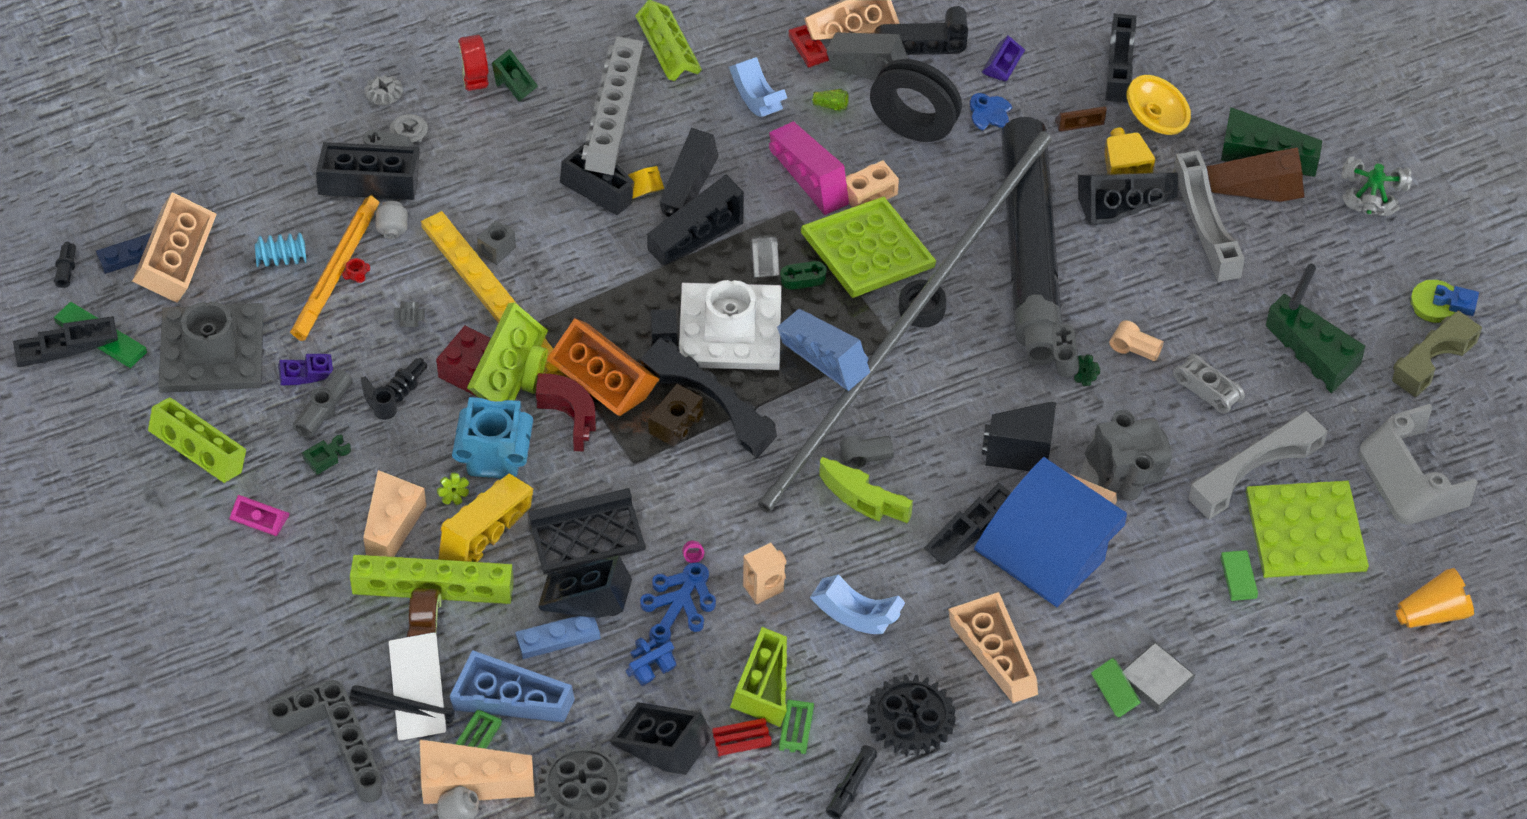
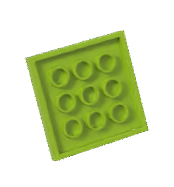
(868, 246)
(1306, 529)

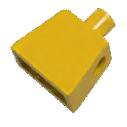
(1127, 153)

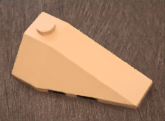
(850, 17)

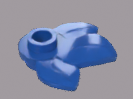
(991, 111)

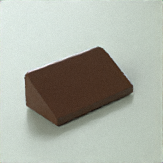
(1081, 119)

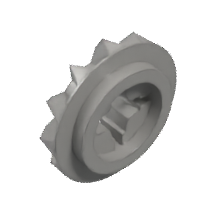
(379, 96)
(410, 122)

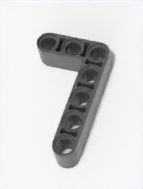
(323, 708)

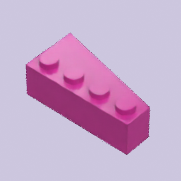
(811, 166)

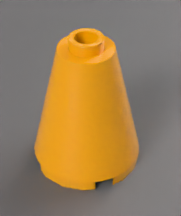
(1436, 602)

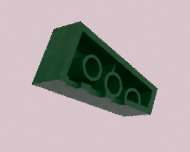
(1254, 136)
(1315, 341)

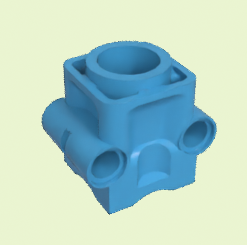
(492, 437)

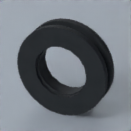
(925, 80)

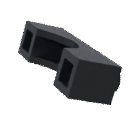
(1120, 57)

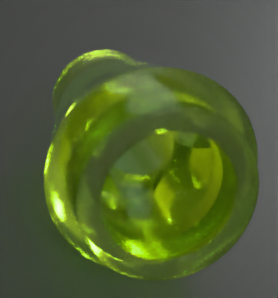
(832, 99)

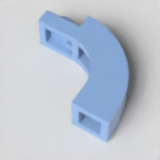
(754, 88)
(853, 609)

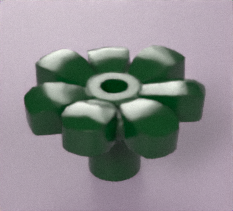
(1087, 370)

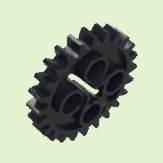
(888, 722)

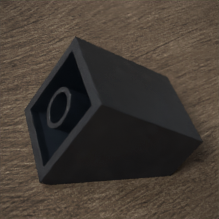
(1019, 437)

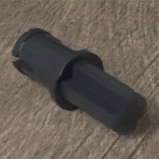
(65, 265)

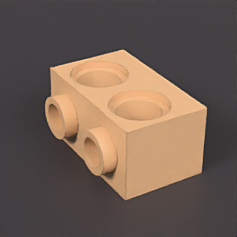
(871, 183)

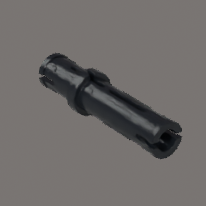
(846, 791)

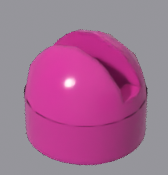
(693, 556)

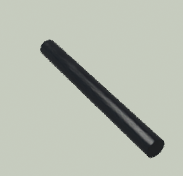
(1302, 286)

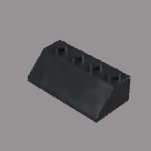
(368, 171)

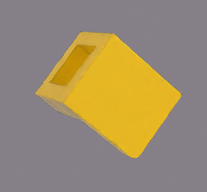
(646, 181)

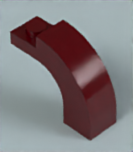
(571, 398)

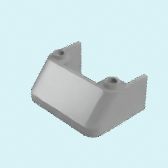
(1398, 477)

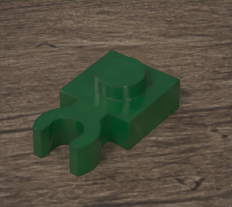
(325, 455)

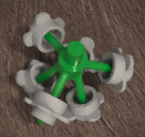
(1374, 182)

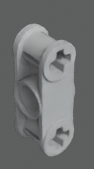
(1208, 383)

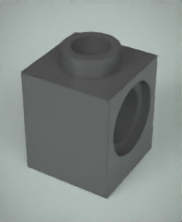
(496, 242)

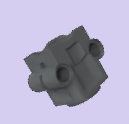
(1129, 454)

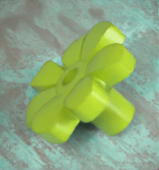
(453, 489)

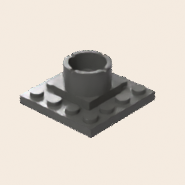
(211, 347)

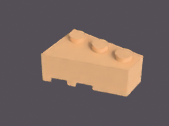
(392, 514)

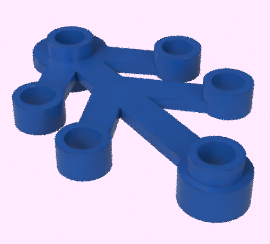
(678, 600)

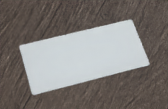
(417, 678)

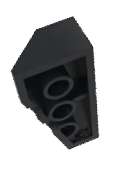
(1116, 196)

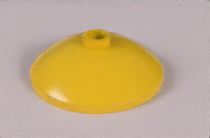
(1158, 105)

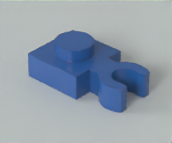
(1459, 299)

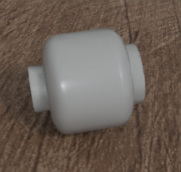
(391, 219)
(458, 804)

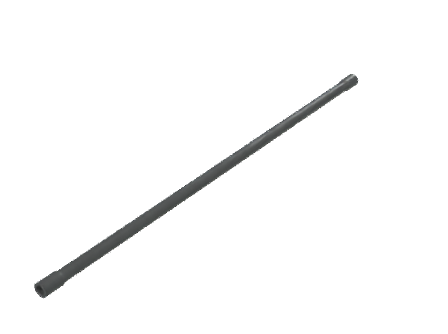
(777, 490)

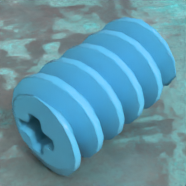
(280, 249)

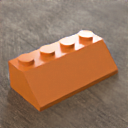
(602, 368)

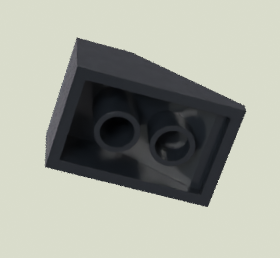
(588, 589)
(663, 736)

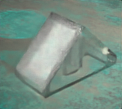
(764, 255)

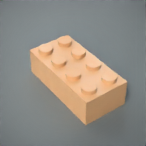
(174, 247)

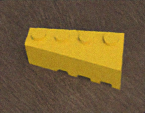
(484, 520)

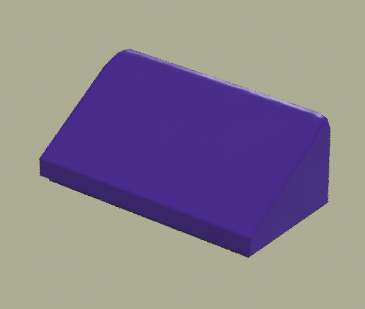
(1003, 59)

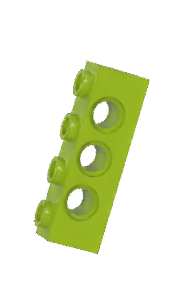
(197, 439)

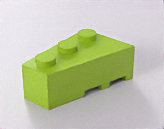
(764, 679)

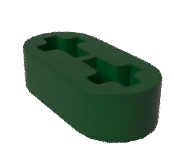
(803, 275)

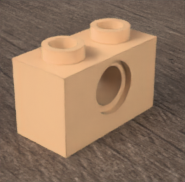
(764, 573)

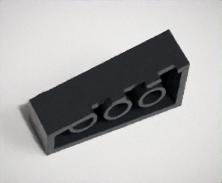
(698, 222)

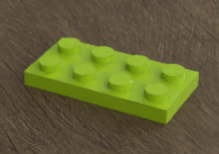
(505, 358)

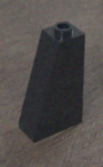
(690, 171)

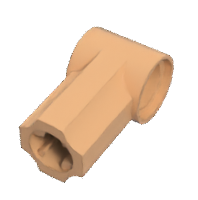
(1129, 338)

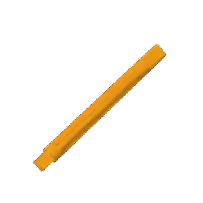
(334, 268)

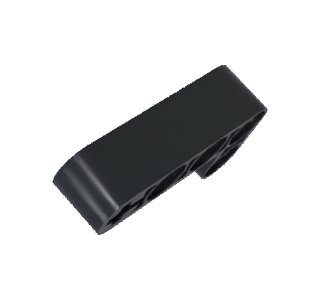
(932, 37)

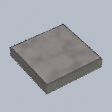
(1157, 676)

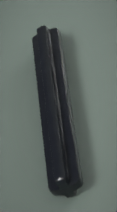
(392, 702)

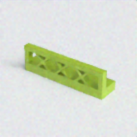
(667, 40)

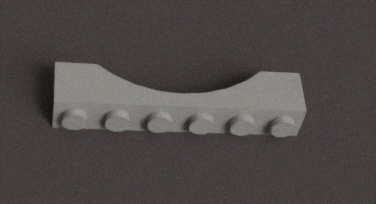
(1221, 249)
(1294, 440)

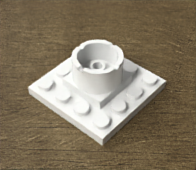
(731, 325)

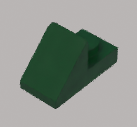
(510, 71)

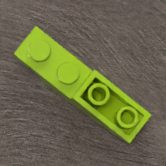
(854, 489)

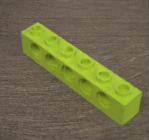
(452, 578)

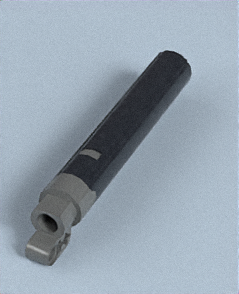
(1034, 254)

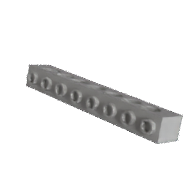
(612, 110)

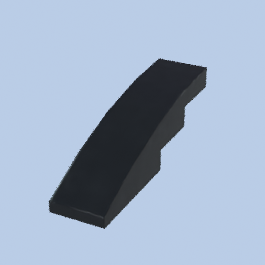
(65, 342)
(967, 526)

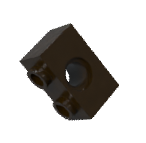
(675, 415)

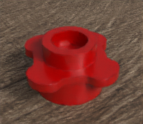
(356, 270)

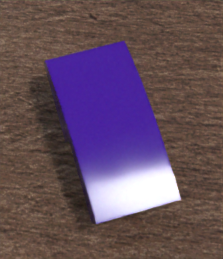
(312, 369)

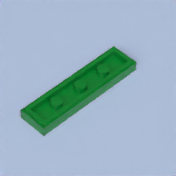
(123, 350)

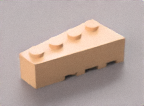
(995, 643)
(484, 771)

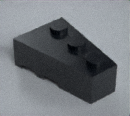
(606, 190)

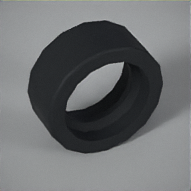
(928, 317)

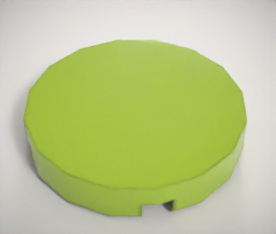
(1423, 305)

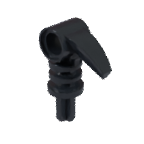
(384, 398)

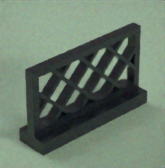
(575, 513)

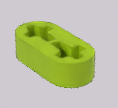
(535, 364)

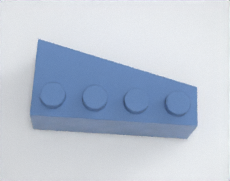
(826, 348)
(510, 691)

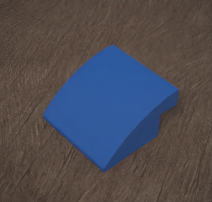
(1051, 532)

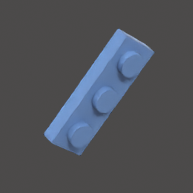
(557, 635)

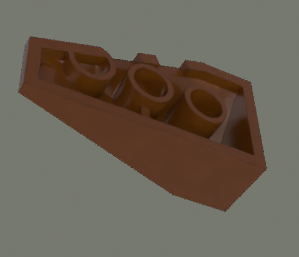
(1265, 176)

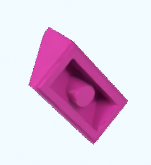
(258, 515)

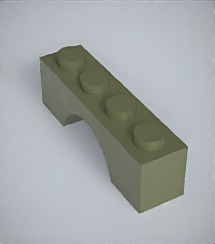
(1454, 336)

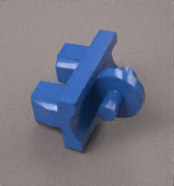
(641, 667)

